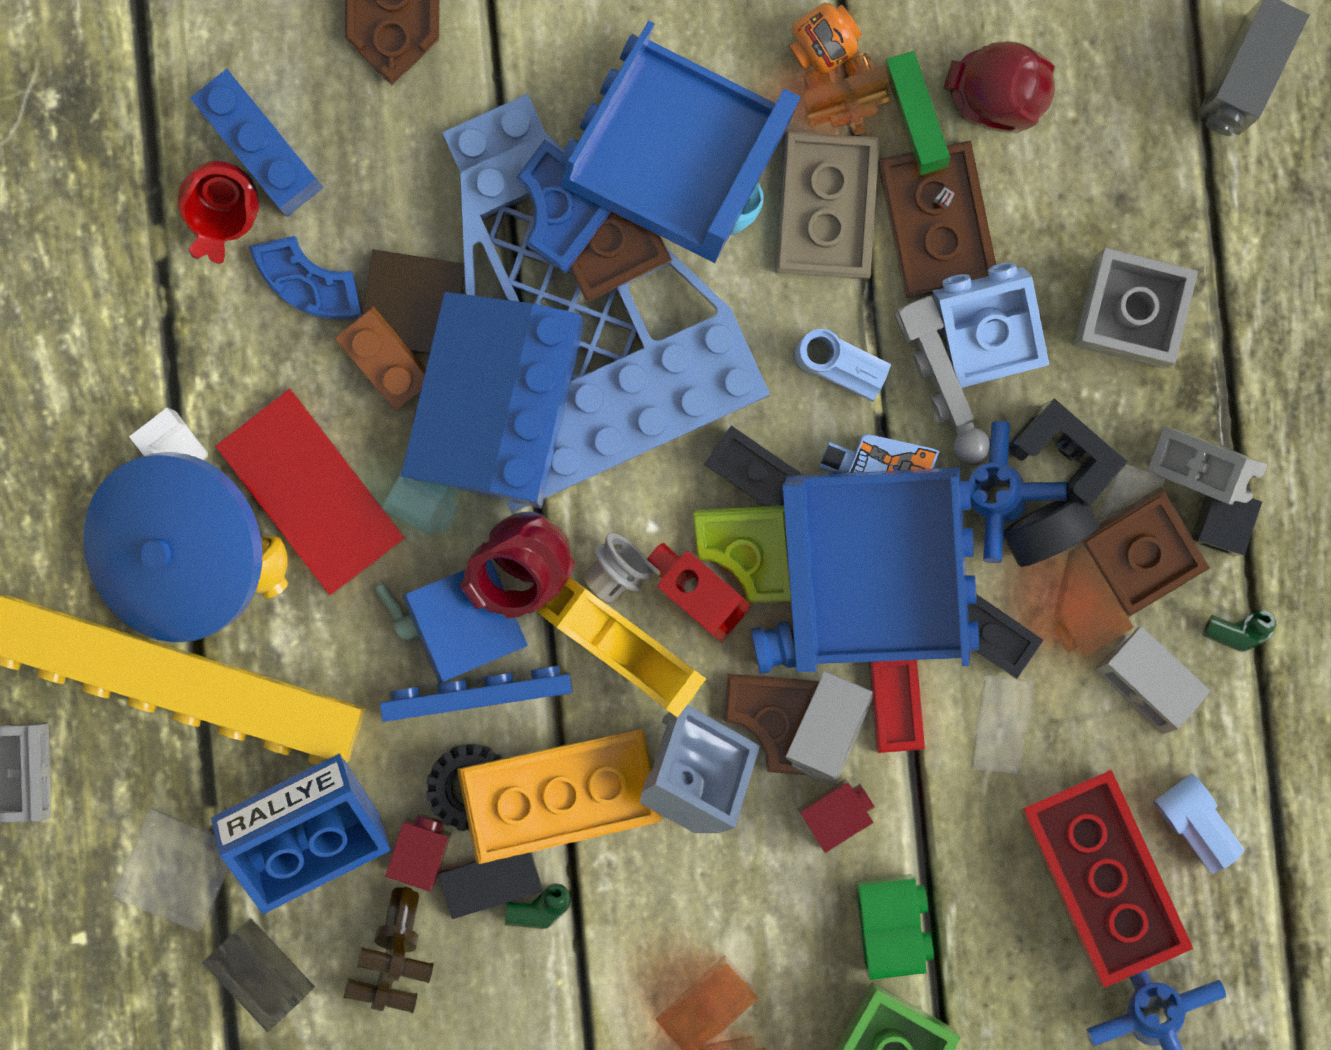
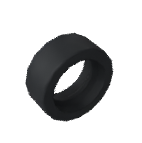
(1050, 530)

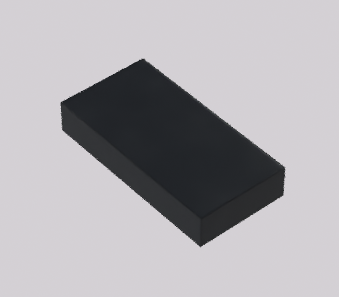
(489, 884)

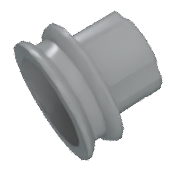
(616, 568)

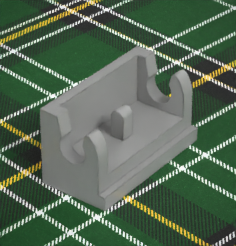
(1204, 466)
(1152, 680)
(829, 728)
(25, 773)

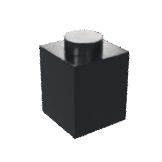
(1226, 525)

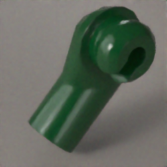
(1243, 634)
(542, 911)

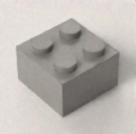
(1135, 308)

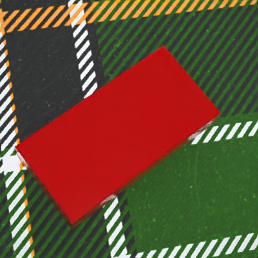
(896, 706)

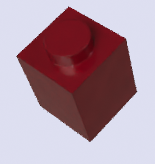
(837, 814)
(419, 852)

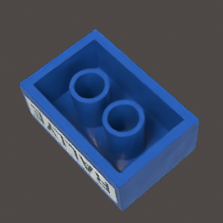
(300, 834)

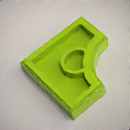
(750, 545)

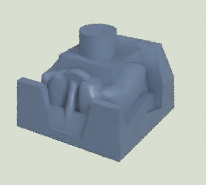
(699, 773)

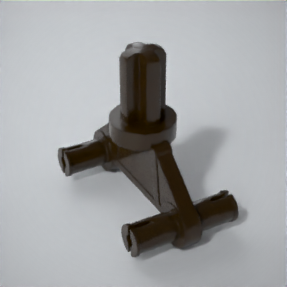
(397, 938)

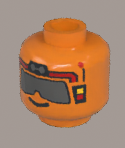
(824, 38)

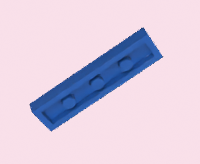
(455, 695)

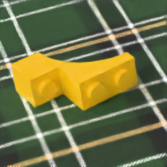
(623, 646)

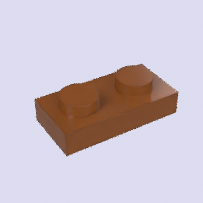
(383, 357)

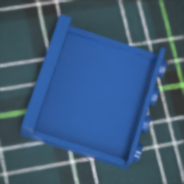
(675, 146)
(880, 566)

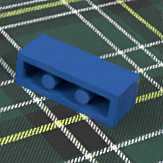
(256, 142)

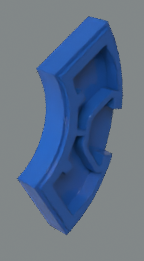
(304, 284)

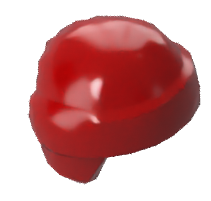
(217, 207)

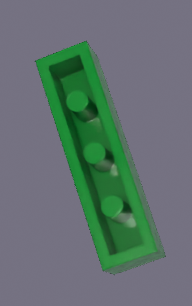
(917, 113)

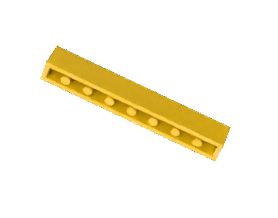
(177, 681)

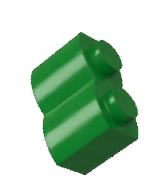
(892, 926)

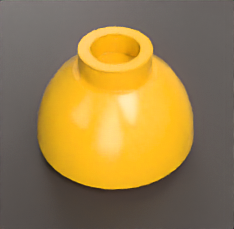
(273, 567)

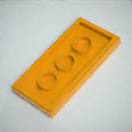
(556, 795)

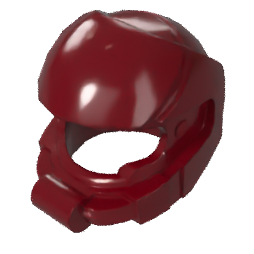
(1002, 86)
(527, 549)

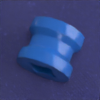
(773, 647)

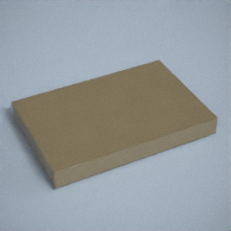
(827, 205)

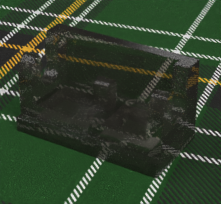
(258, 974)

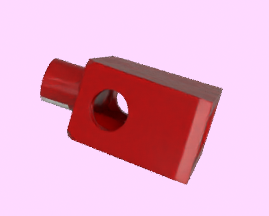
(711, 603)

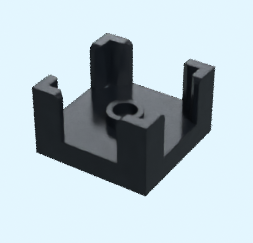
(1074, 442)

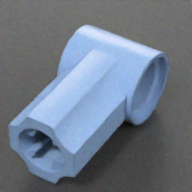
(846, 364)
(1192, 813)

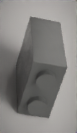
(1252, 66)

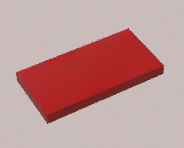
(310, 492)

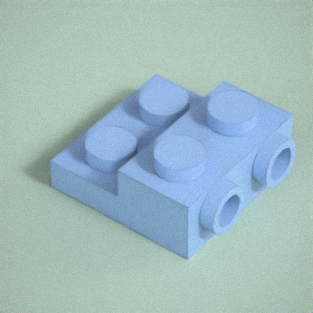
(991, 324)

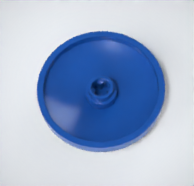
(172, 546)

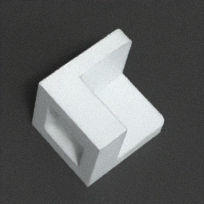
(167, 434)

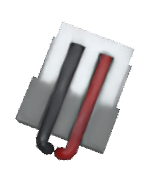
(944, 198)

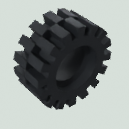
(441, 778)

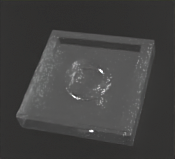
(173, 871)

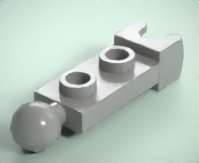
(920, 324)

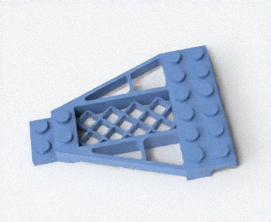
(640, 396)

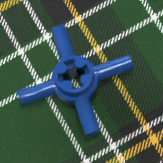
(1009, 503)
(1148, 1028)

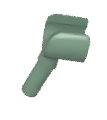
(403, 624)

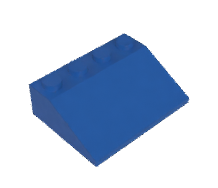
(493, 397)

